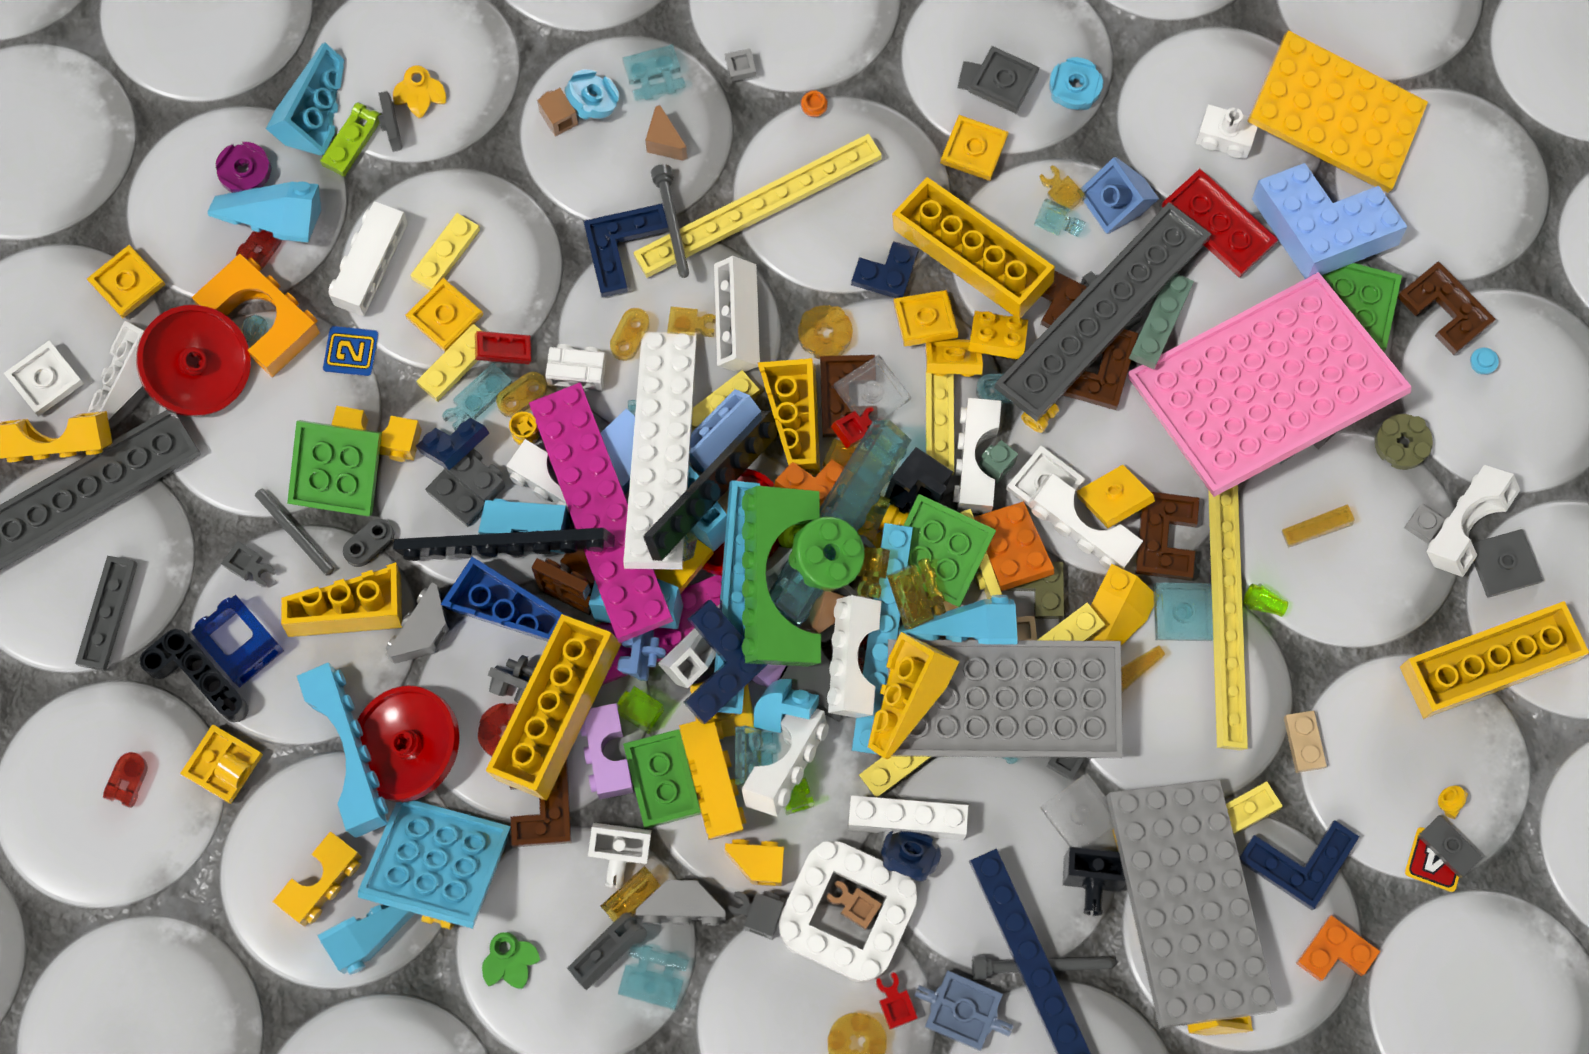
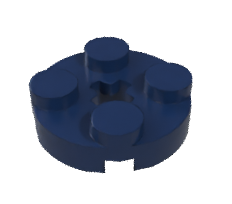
(916, 865)

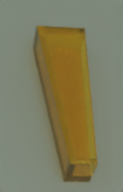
(1318, 526)
(1137, 668)

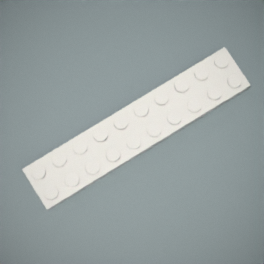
(660, 441)

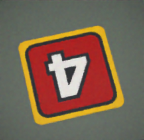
(1428, 867)

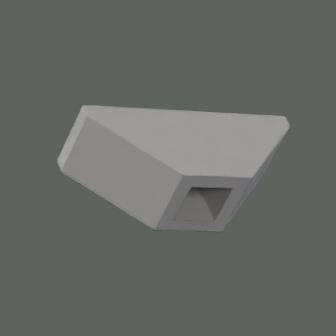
(422, 628)
(681, 903)

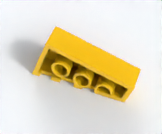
(793, 401)
(347, 605)
(711, 778)

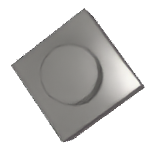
(740, 65)
(1424, 523)

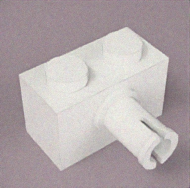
(1226, 132)
(618, 846)

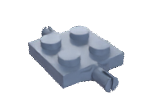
(963, 1010)

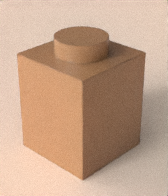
(557, 111)

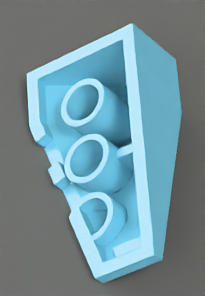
(308, 108)
(284, 209)
(985, 620)
(359, 939)

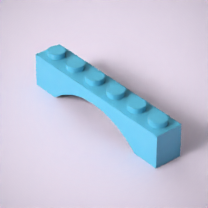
(359, 801)

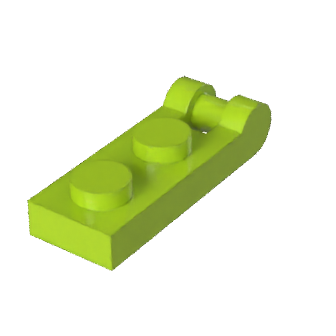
(350, 139)

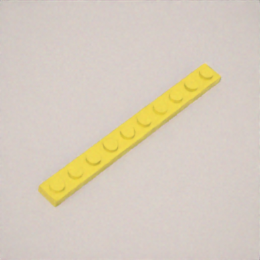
(760, 204)
(1227, 620)
(887, 773)

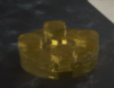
(833, 319)
(860, 1026)

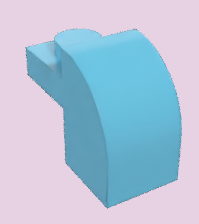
(781, 701)

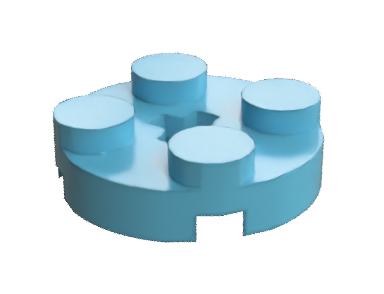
(1071, 97)
(586, 104)

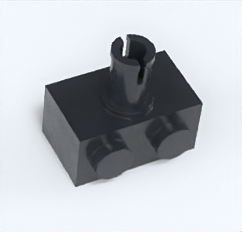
(1094, 872)

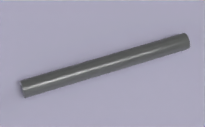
(294, 532)

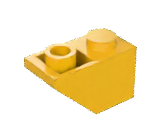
(758, 863)

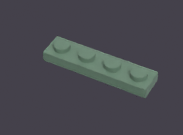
(1161, 321)

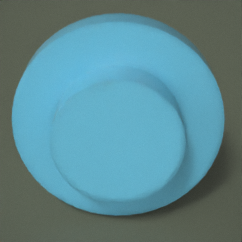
(1484, 360)

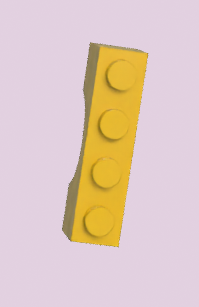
(83, 433)

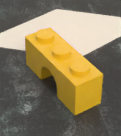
(397, 439)
(304, 902)

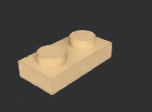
(1305, 741)

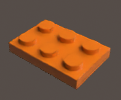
(1016, 547)

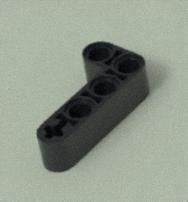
(201, 678)

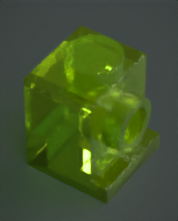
(798, 799)

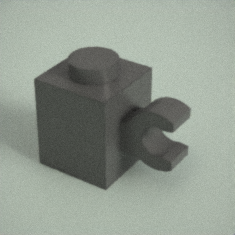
(762, 914)

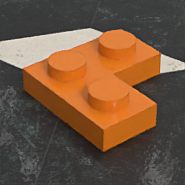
(797, 478)
(1333, 943)

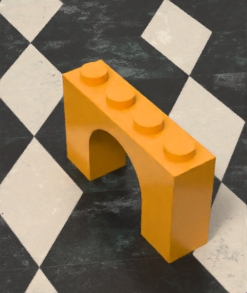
(243, 282)

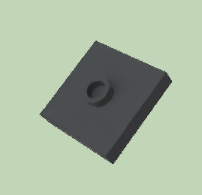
(1004, 79)
(1505, 563)

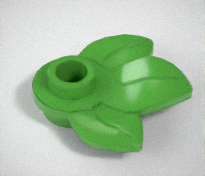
(510, 965)

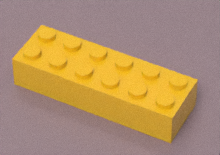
(973, 248)
(1494, 659)
(553, 707)

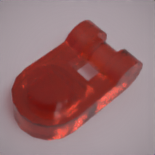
(262, 240)
(129, 768)

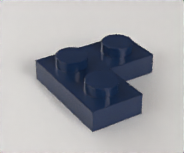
(888, 278)
(450, 449)

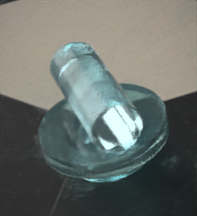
(254, 328)

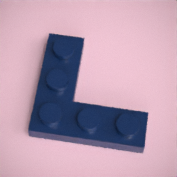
(607, 231)
(732, 675)
(1302, 883)

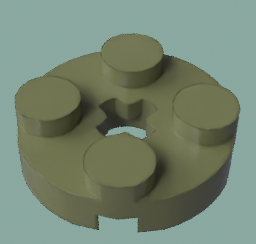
(1393, 452)

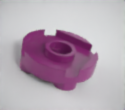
(237, 155)

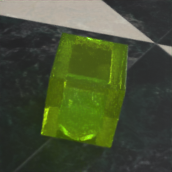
(640, 709)

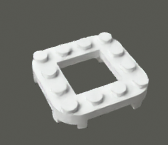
(828, 950)

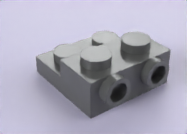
(467, 487)

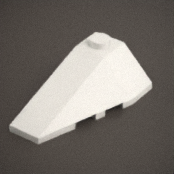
(121, 377)

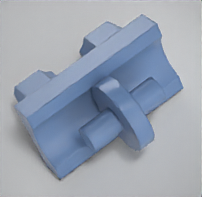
(643, 656)

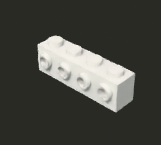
(368, 258)
(736, 314)

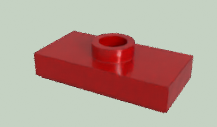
(502, 347)

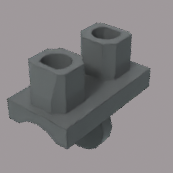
(503, 677)

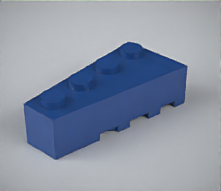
(499, 601)

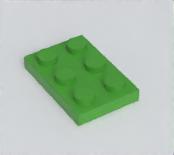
(662, 779)

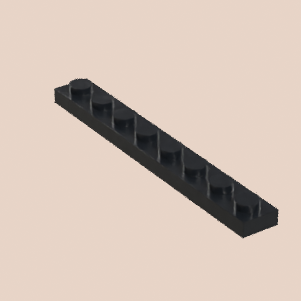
(710, 486)
(511, 543)

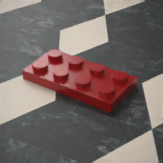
(1235, 234)

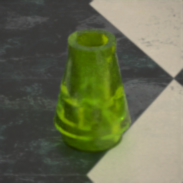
(1264, 600)

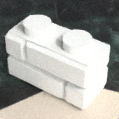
(571, 366)

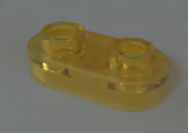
(628, 335)
(520, 393)

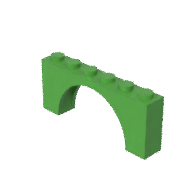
(767, 632)

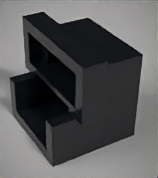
(917, 476)

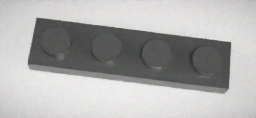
(106, 613)

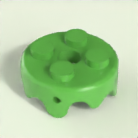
(809, 558)

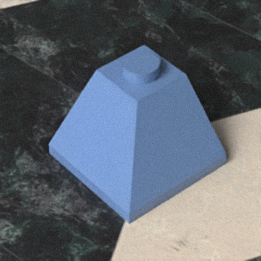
(1117, 195)

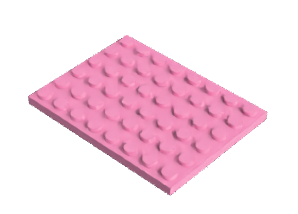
(1268, 383)

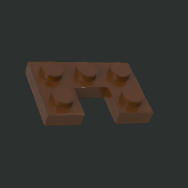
(1062, 295)
(1467, 313)
(832, 370)
(1106, 386)
(1153, 554)
(565, 587)
(552, 823)

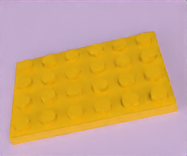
(1337, 111)

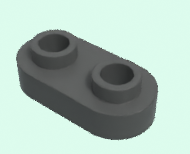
(369, 543)

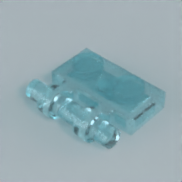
(653, 65)
(751, 750)
(651, 986)

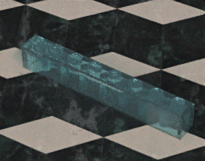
(848, 500)

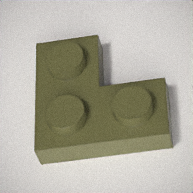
(1047, 594)

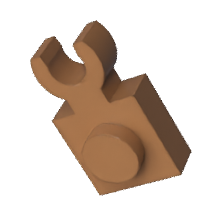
(858, 907)

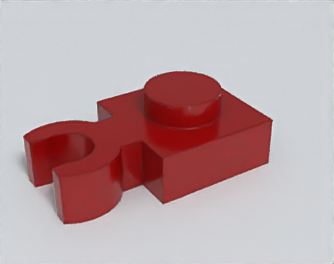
(852, 427)
(896, 1006)

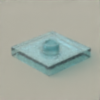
(1183, 611)

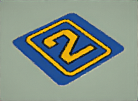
(350, 351)

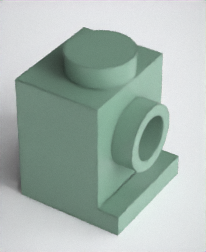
(998, 461)

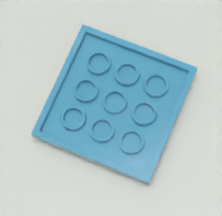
(435, 862)

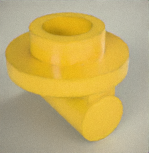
(1452, 800)

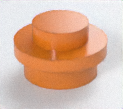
(814, 104)

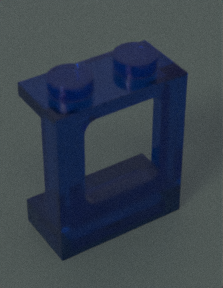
(248, 658)

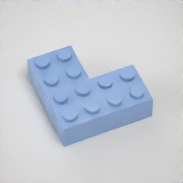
(1323, 233)

